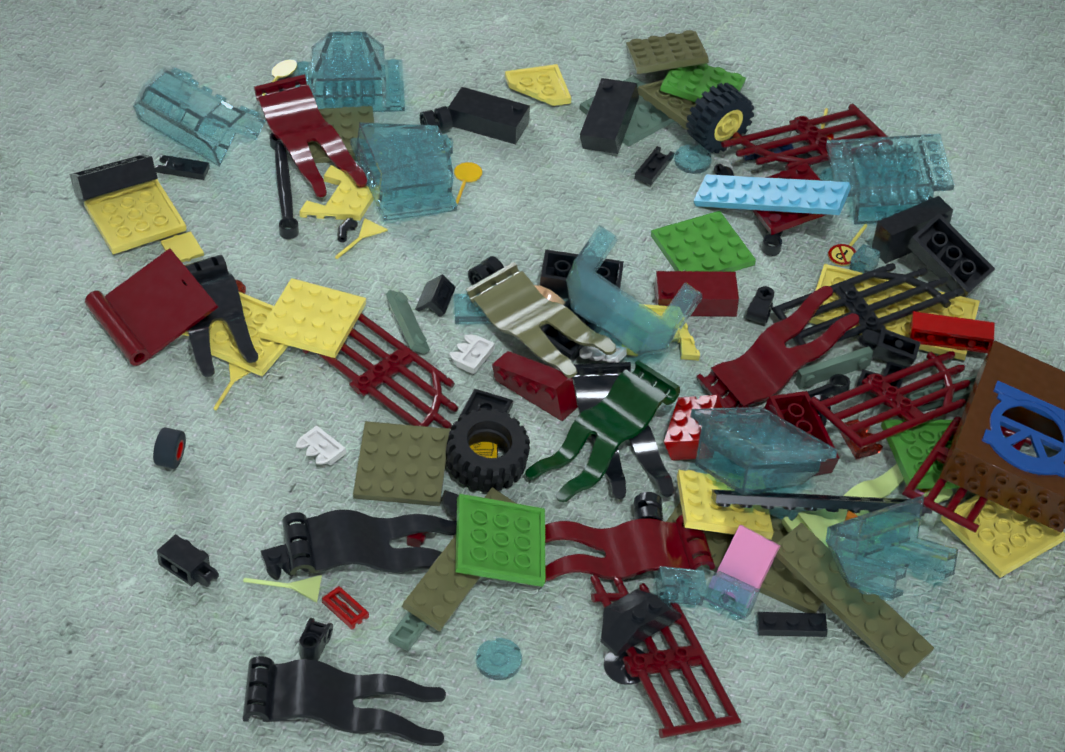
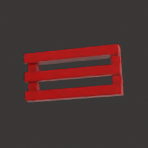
(346, 611)

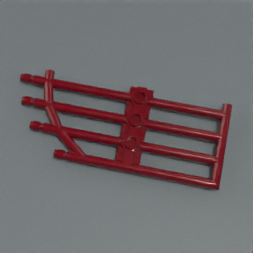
(807, 132)
(388, 367)
(894, 398)
(940, 454)
(674, 658)

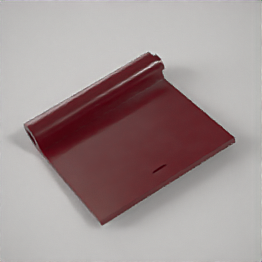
(151, 307)

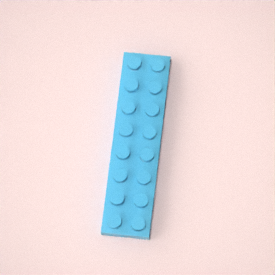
(772, 194)

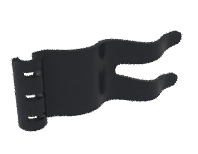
(222, 288)
(590, 392)
(359, 539)
(327, 695)

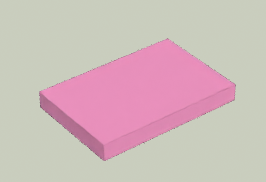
(748, 557)

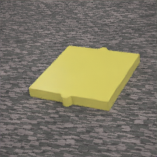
(184, 246)

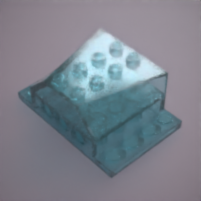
(353, 72)
(406, 169)
(889, 172)
(756, 449)

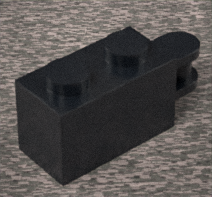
(891, 346)
(186, 561)

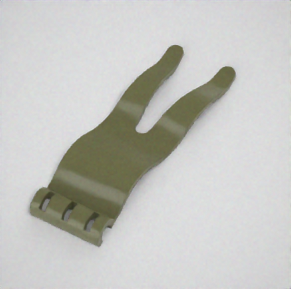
(521, 310)

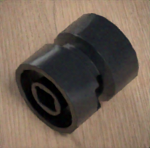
(440, 117)
(484, 269)
(648, 506)

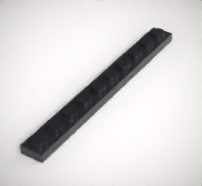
(809, 501)

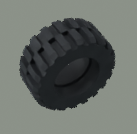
(482, 471)

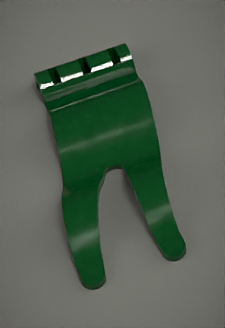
(615, 419)

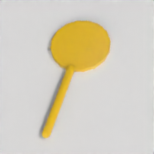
(467, 173)

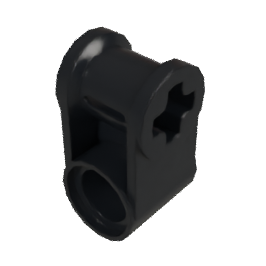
(760, 307)
(314, 639)

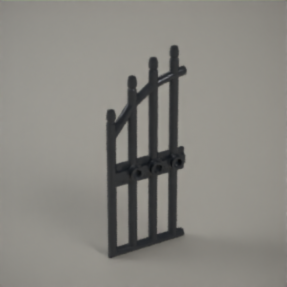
(855, 302)

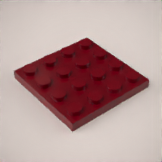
(779, 221)

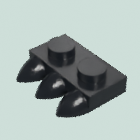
(277, 559)

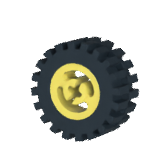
(719, 116)

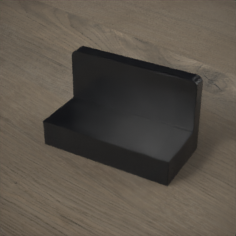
(436, 295)

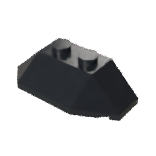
(634, 620)

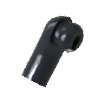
(723, 170)
(348, 224)

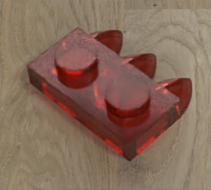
(866, 451)

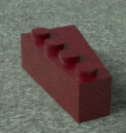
(537, 384)

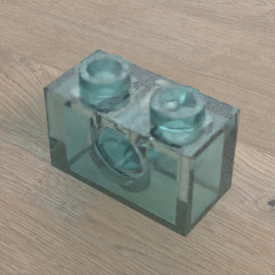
(681, 585)
(744, 595)

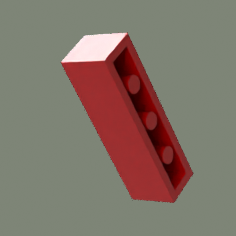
(952, 332)

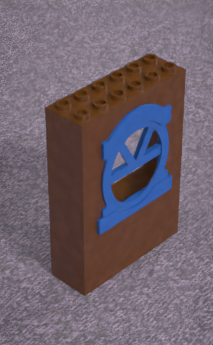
(1030, 401)

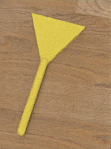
(368, 229)
(235, 374)

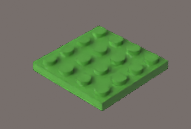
(693, 80)
(703, 245)
(913, 447)
(500, 540)

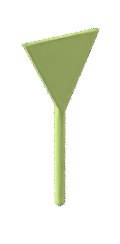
(307, 587)

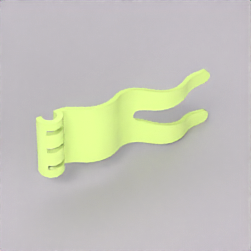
(881, 487)

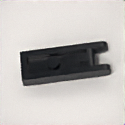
(653, 166)
(183, 167)

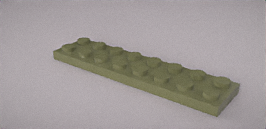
(441, 587)
(865, 614)

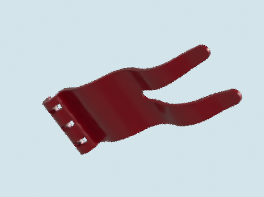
(296, 121)
(768, 362)
(629, 548)

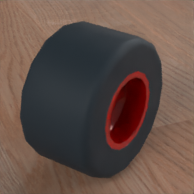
(169, 447)

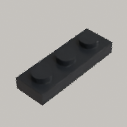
(792, 624)

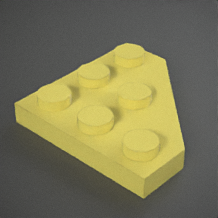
(541, 83)

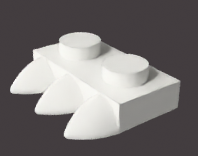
(473, 353)
(595, 354)
(321, 444)

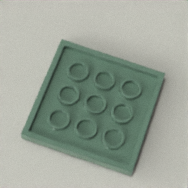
(644, 120)

